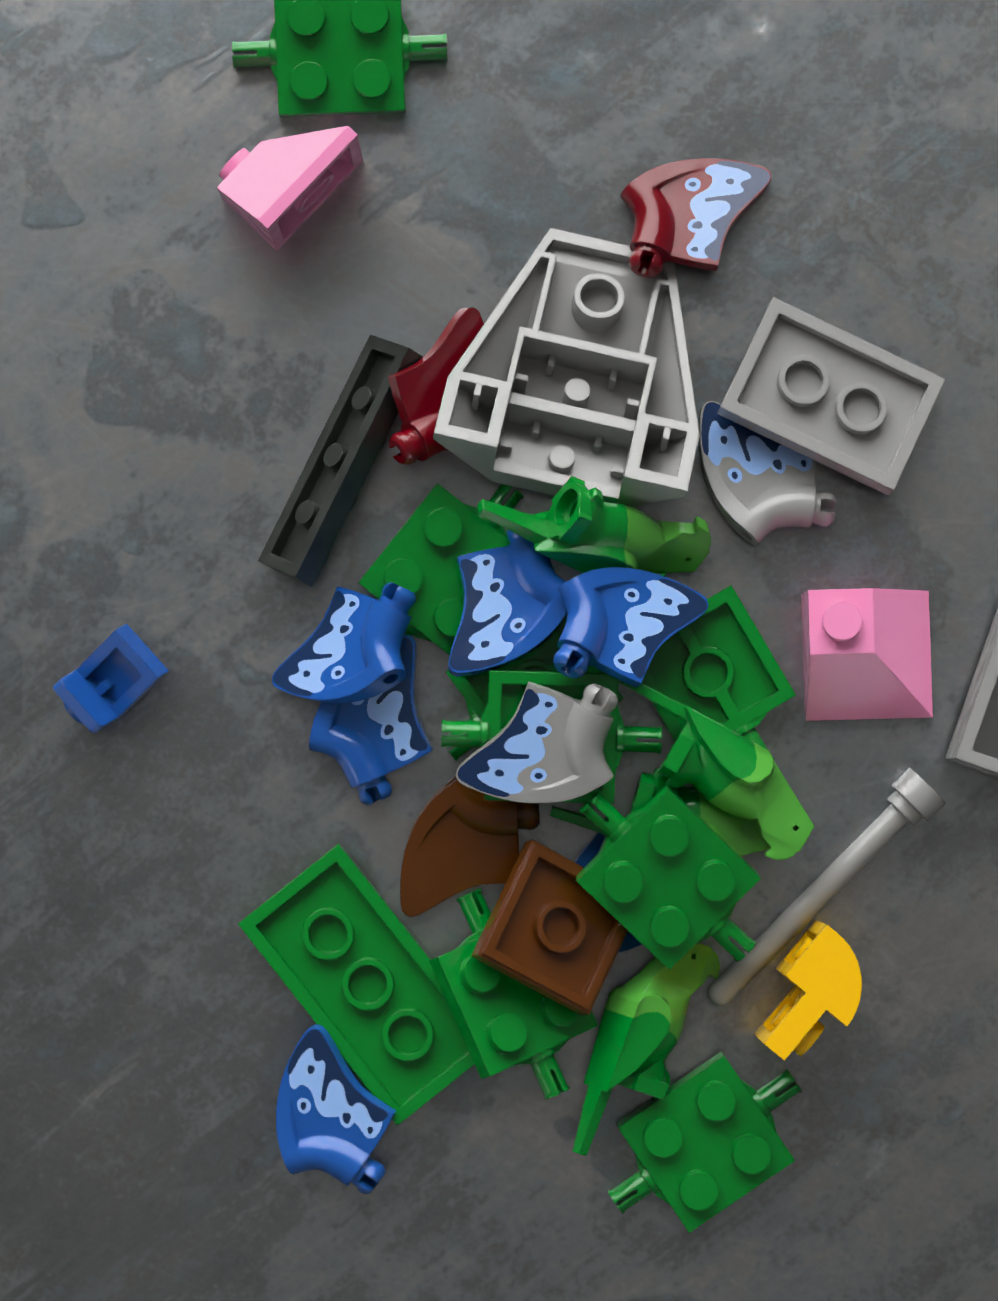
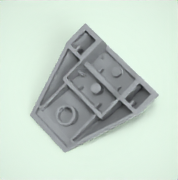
(578, 379)

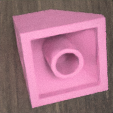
(288, 179)
(866, 654)

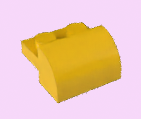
(823, 980)

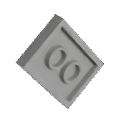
(831, 396)

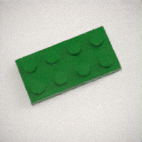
(362, 981)

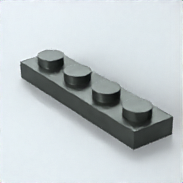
(338, 464)

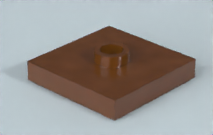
(551, 931)

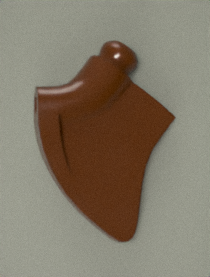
(460, 845)

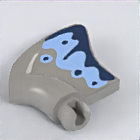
(758, 480)
(546, 749)

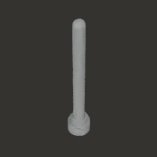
(908, 803)

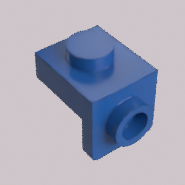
(110, 680)

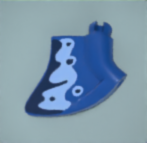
(506, 606)
(621, 621)
(352, 649)
(374, 733)
(328, 1116)

